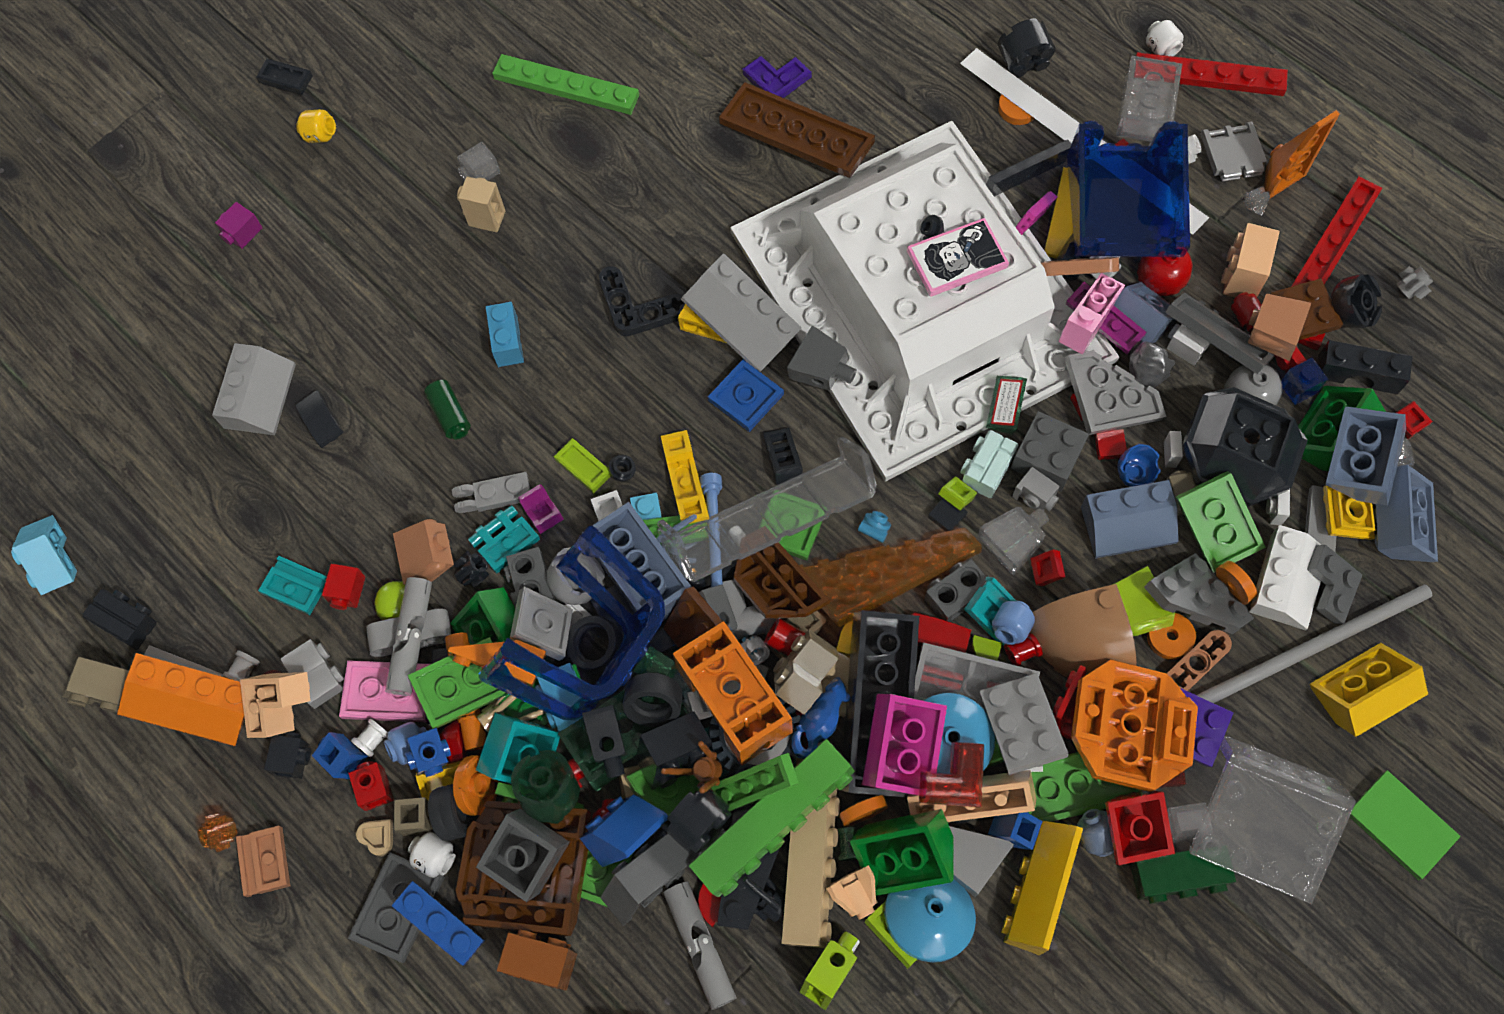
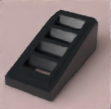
(787, 470)

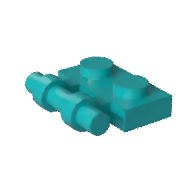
(514, 539)

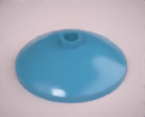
(968, 722)
(926, 933)

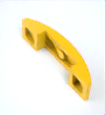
(1061, 223)
(684, 476)

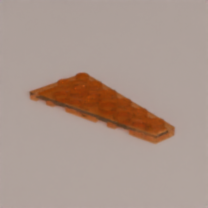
(883, 573)

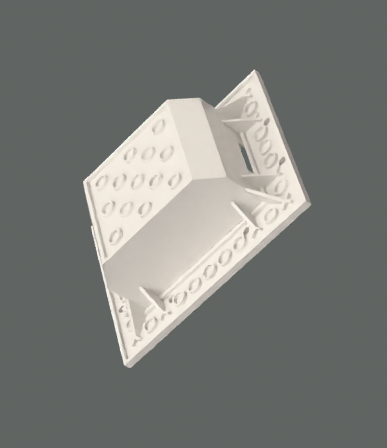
(880, 311)

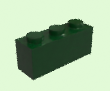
(1179, 875)

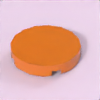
(471, 787)

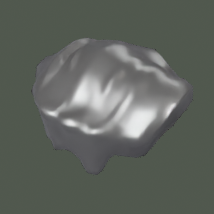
(1150, 364)

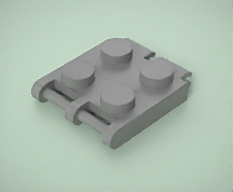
(1234, 153)

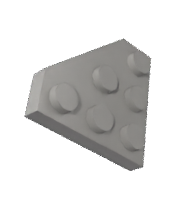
(1110, 395)

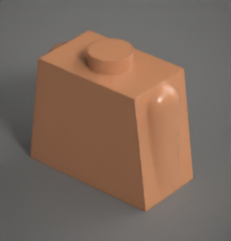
(1278, 325)
(423, 550)

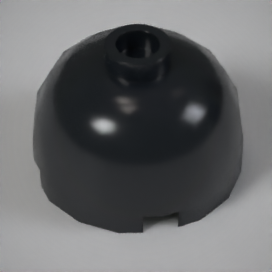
(1356, 301)

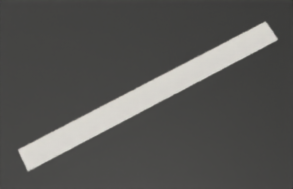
(1039, 107)

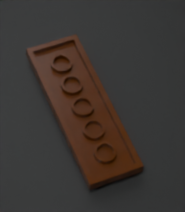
(797, 129)

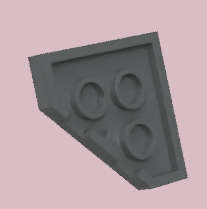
(1200, 594)

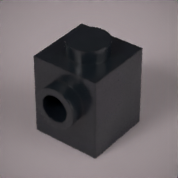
(287, 756)

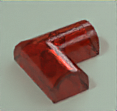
(963, 783)

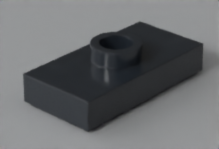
(284, 76)

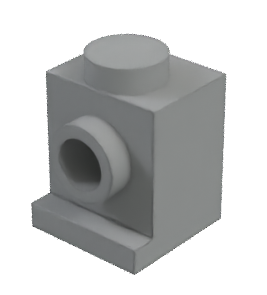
(1037, 491)

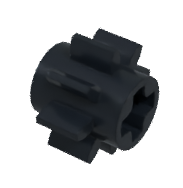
(471, 569)

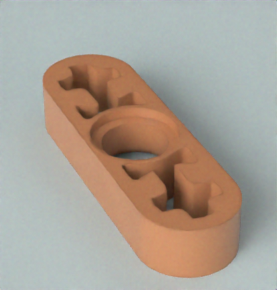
(1081, 266)
(1205, 643)

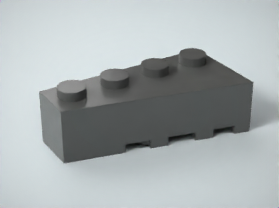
(643, 877)

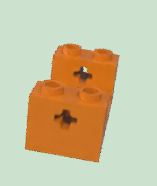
(752, 716)

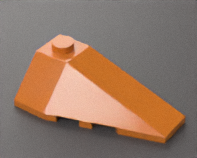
(1295, 158)

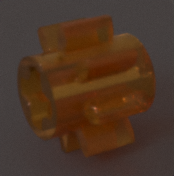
(217, 832)

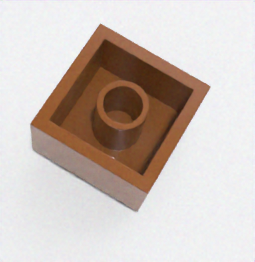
(537, 961)

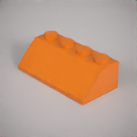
(183, 699)

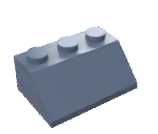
(1367, 454)
(1131, 519)
(1408, 523)

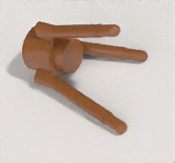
(705, 769)

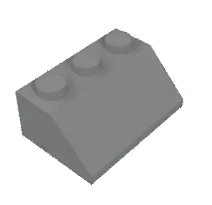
(253, 390)

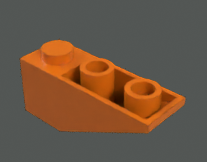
(481, 653)

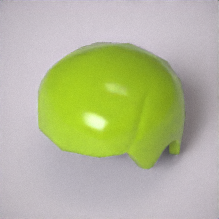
(389, 600)

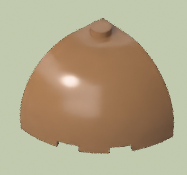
(1085, 631)

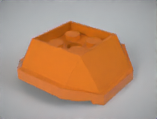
(1159, 718)

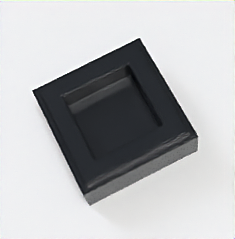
(947, 515)

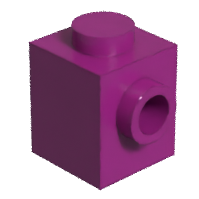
(238, 225)

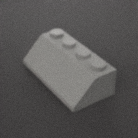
(741, 313)

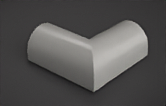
(748, 619)

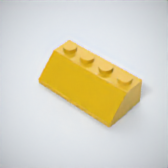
(1042, 888)

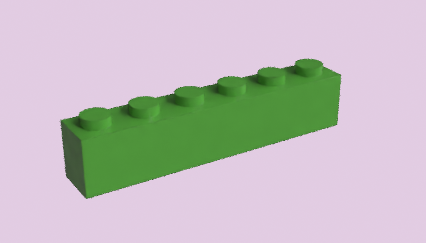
(771, 820)

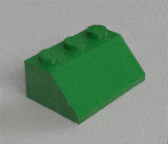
(1325, 417)
(485, 616)
(907, 851)

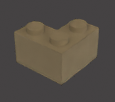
(801, 673)
(97, 683)

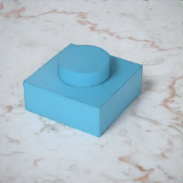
(647, 506)

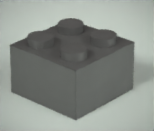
(1050, 448)
(522, 854)

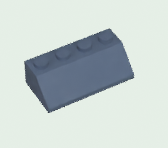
(638, 544)

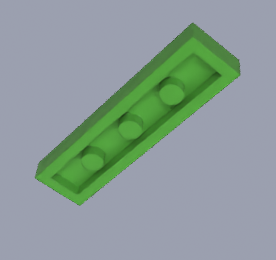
(757, 782)

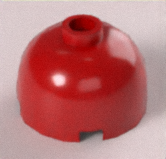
(1165, 274)

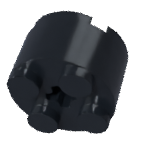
(1026, 47)
(695, 819)

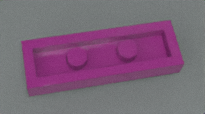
(1116, 326)

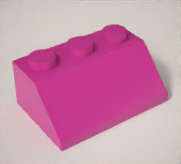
(903, 742)

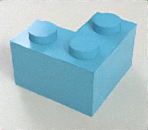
(42, 555)

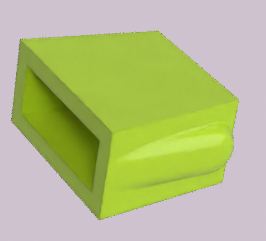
(1140, 606)

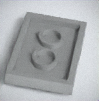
(1023, 724)

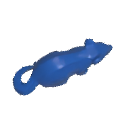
(821, 719)

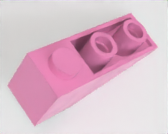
(1091, 313)

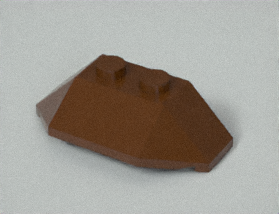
(778, 584)

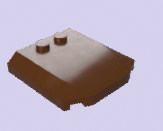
(494, 906)

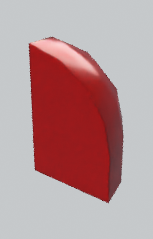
(453, 736)

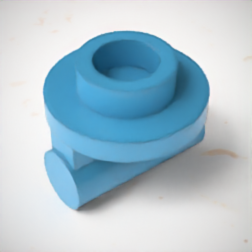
(875, 526)

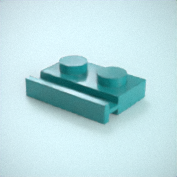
(293, 585)
(986, 604)

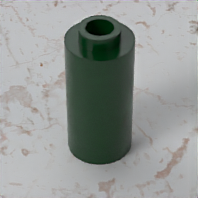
(447, 409)

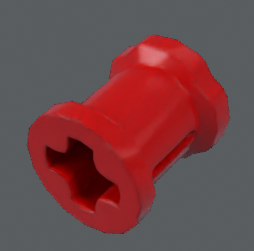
(1022, 651)

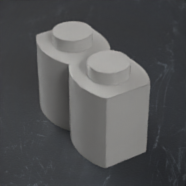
(323, 679)

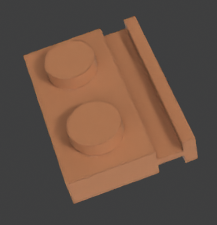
(263, 861)

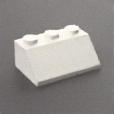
(1285, 585)

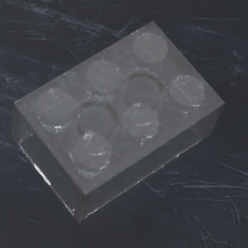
(1148, 97)

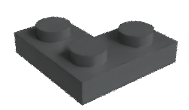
(1340, 583)

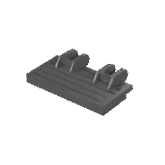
(1218, 332)

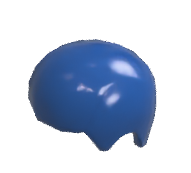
(1138, 465)

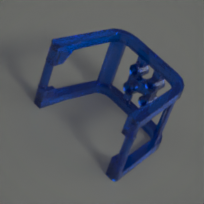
(637, 634)

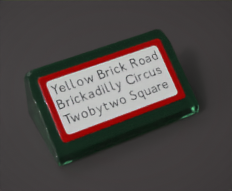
(1006, 403)

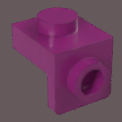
(540, 508)

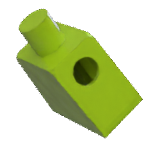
(825, 978)

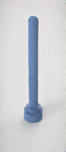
(711, 485)

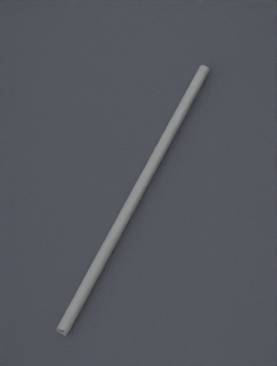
(1316, 645)

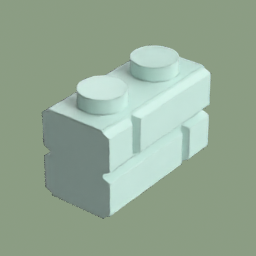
(989, 463)

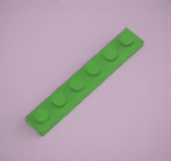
(566, 84)

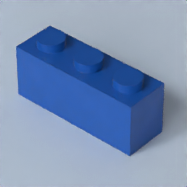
(438, 923)

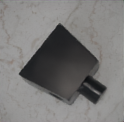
(601, 726)

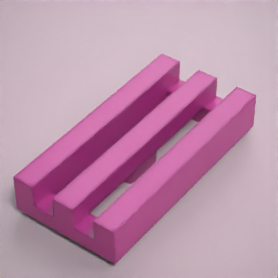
(1035, 212)

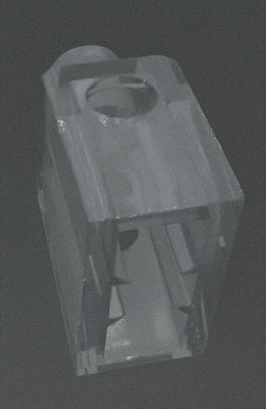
(1014, 536)

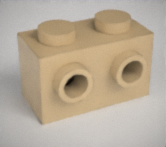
(481, 204)

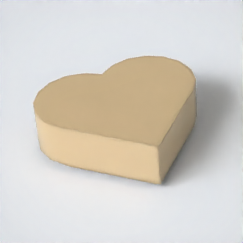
(377, 836)

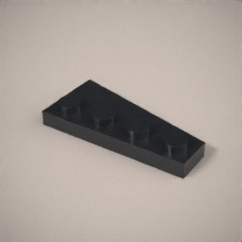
(739, 906)

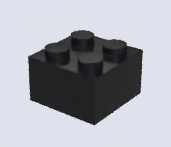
(671, 747)

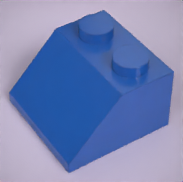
(622, 829)

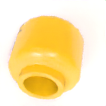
(316, 126)

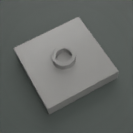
(541, 623)

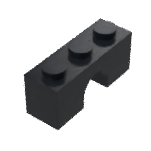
(1386, 369)

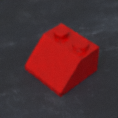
(1139, 826)

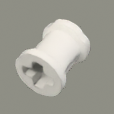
(370, 737)

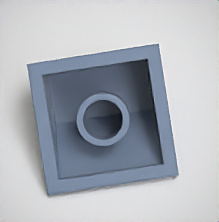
(1146, 310)

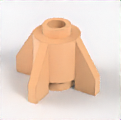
(855, 892)

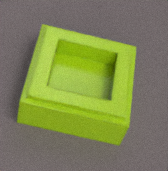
(957, 493)

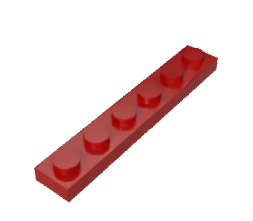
(1228, 75)
(1339, 232)

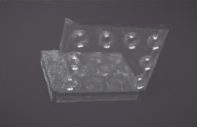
(1273, 820)

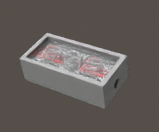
(956, 672)

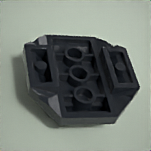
(1218, 443)

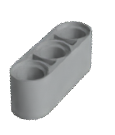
(383, 633)

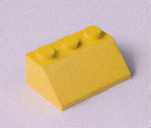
(1370, 688)

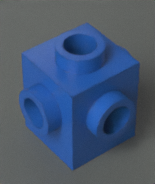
(427, 741)

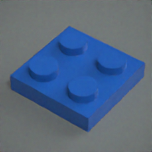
(746, 395)

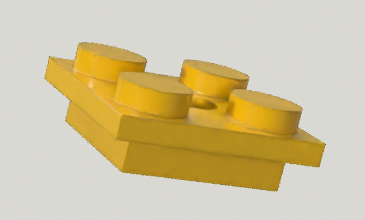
(1341, 521)

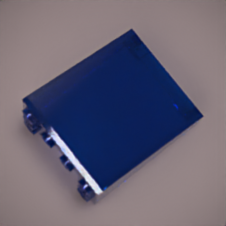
(1130, 195)

